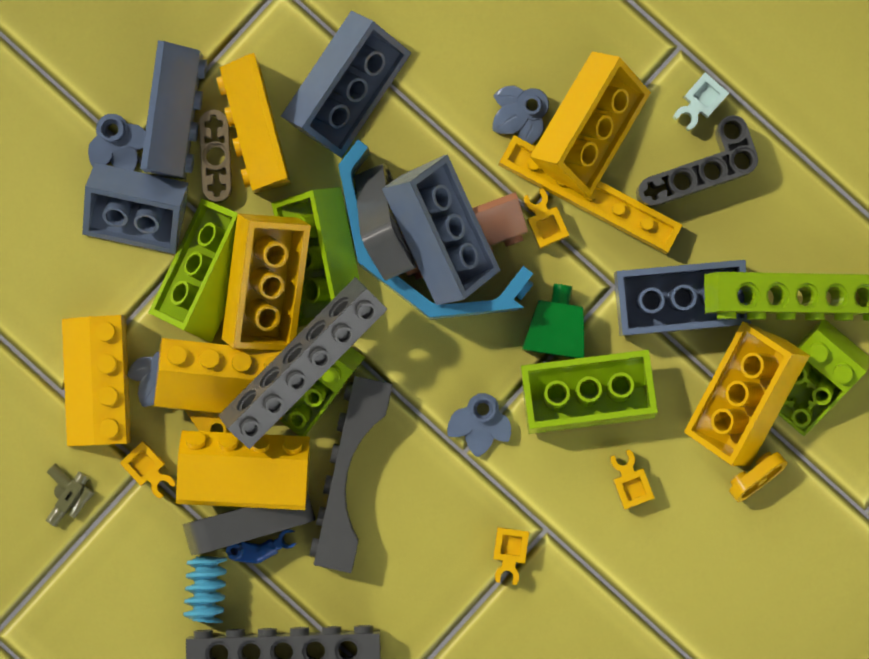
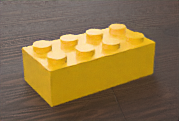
(265, 281)

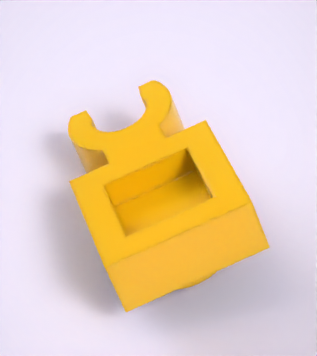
(546, 224)
(144, 466)
(631, 485)
(510, 548)

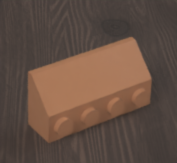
(500, 222)

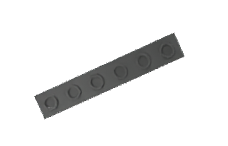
(302, 363)
(331, 637)

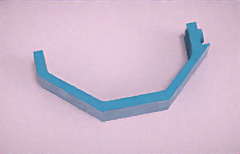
(505, 302)

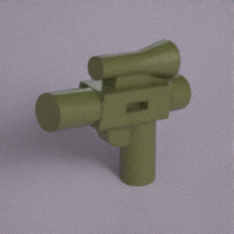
(70, 494)

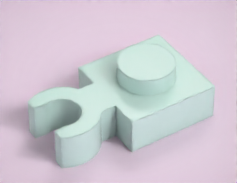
(703, 99)

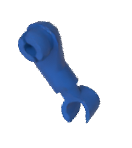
(257, 553)

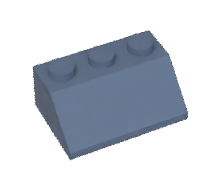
(134, 208)

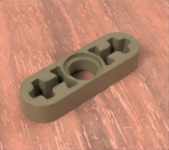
(222, 132)

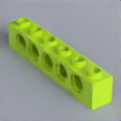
(723, 287)

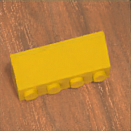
(591, 123)
(254, 124)
(205, 374)
(96, 380)
(746, 394)
(225, 472)

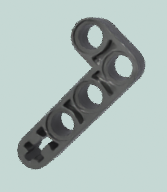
(695, 170)
(378, 224)
(242, 525)

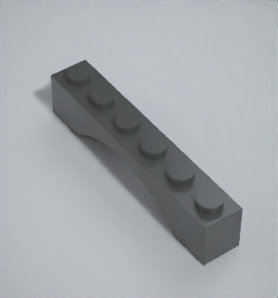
(338, 540)

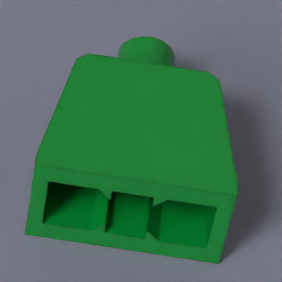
(557, 326)

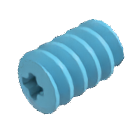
(205, 588)

